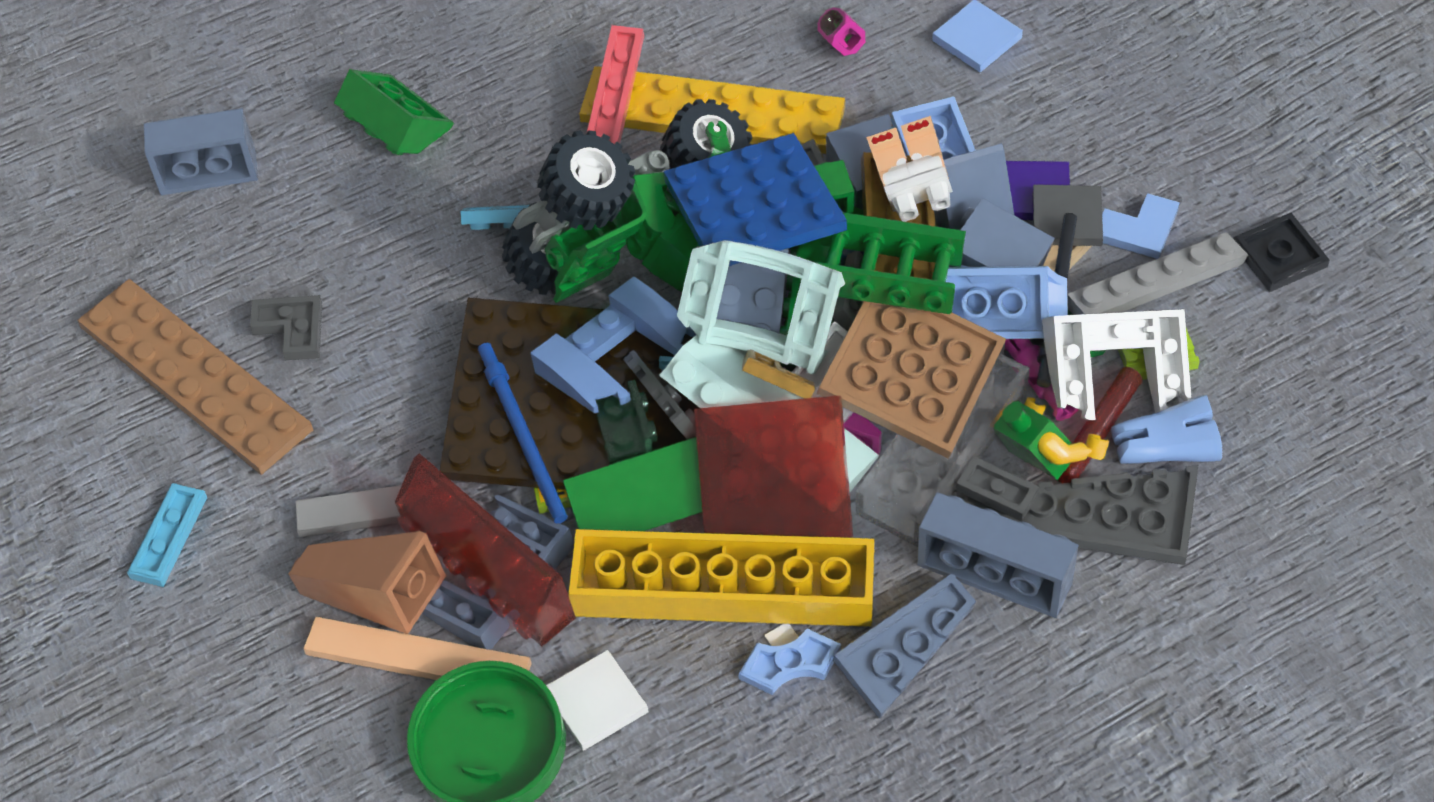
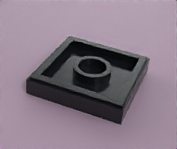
(1281, 252)

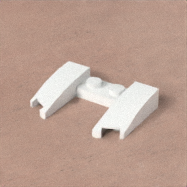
(1073, 337)

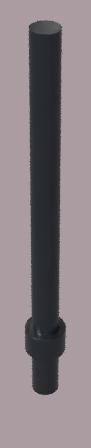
(1062, 269)

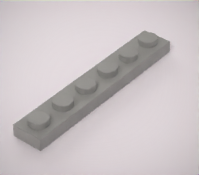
(1158, 277)

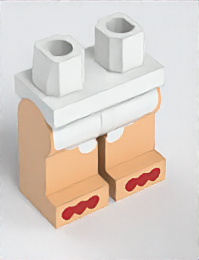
(916, 180)

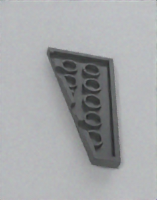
(1119, 513)

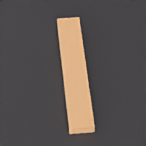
(396, 650)

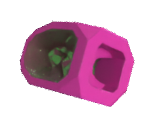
(841, 31)

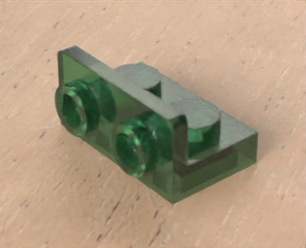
(625, 426)

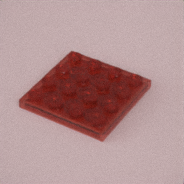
(775, 468)

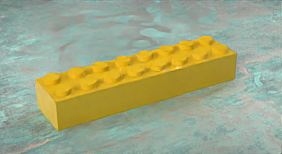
(722, 577)

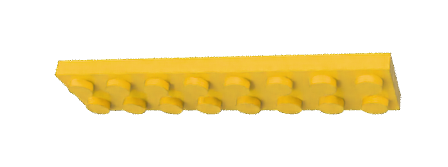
(766, 110)

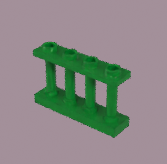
(900, 240)

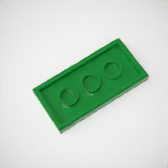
(639, 491)

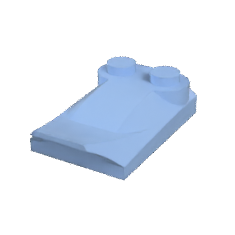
(947, 121)
(1008, 298)

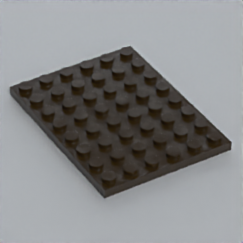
(478, 433)

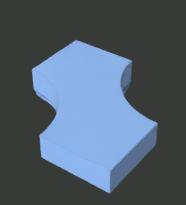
(774, 665)

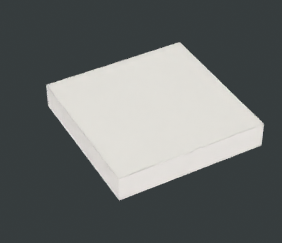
(597, 700)

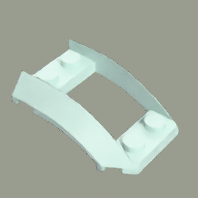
(810, 317)

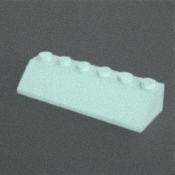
(714, 378)

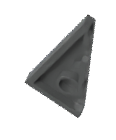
(665, 396)

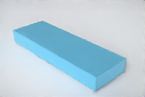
(167, 535)

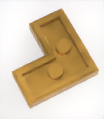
(771, 371)

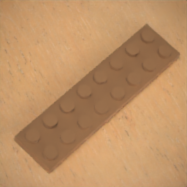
(196, 376)

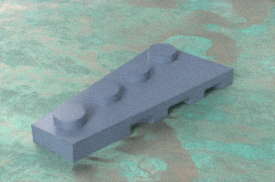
(898, 648)

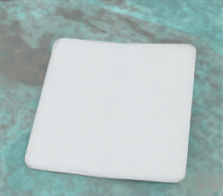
(781, 635)

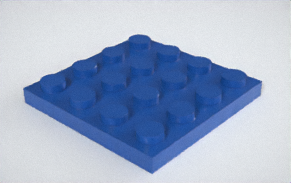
(756, 197)

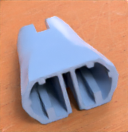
(1173, 434)

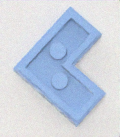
(1142, 233)

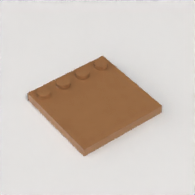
(913, 371)

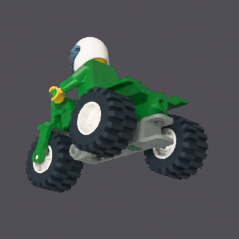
(603, 201)

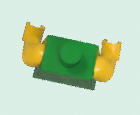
(1040, 441)

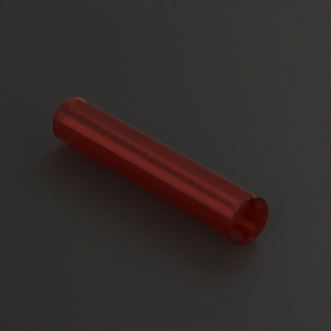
(1106, 415)

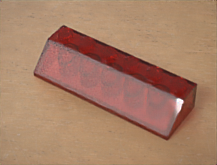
(484, 553)

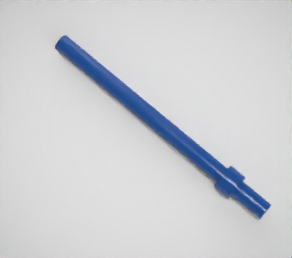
(498, 378)

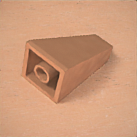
(372, 577)

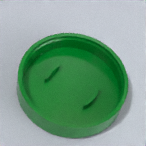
(486, 735)

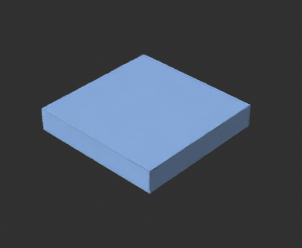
(977, 35)

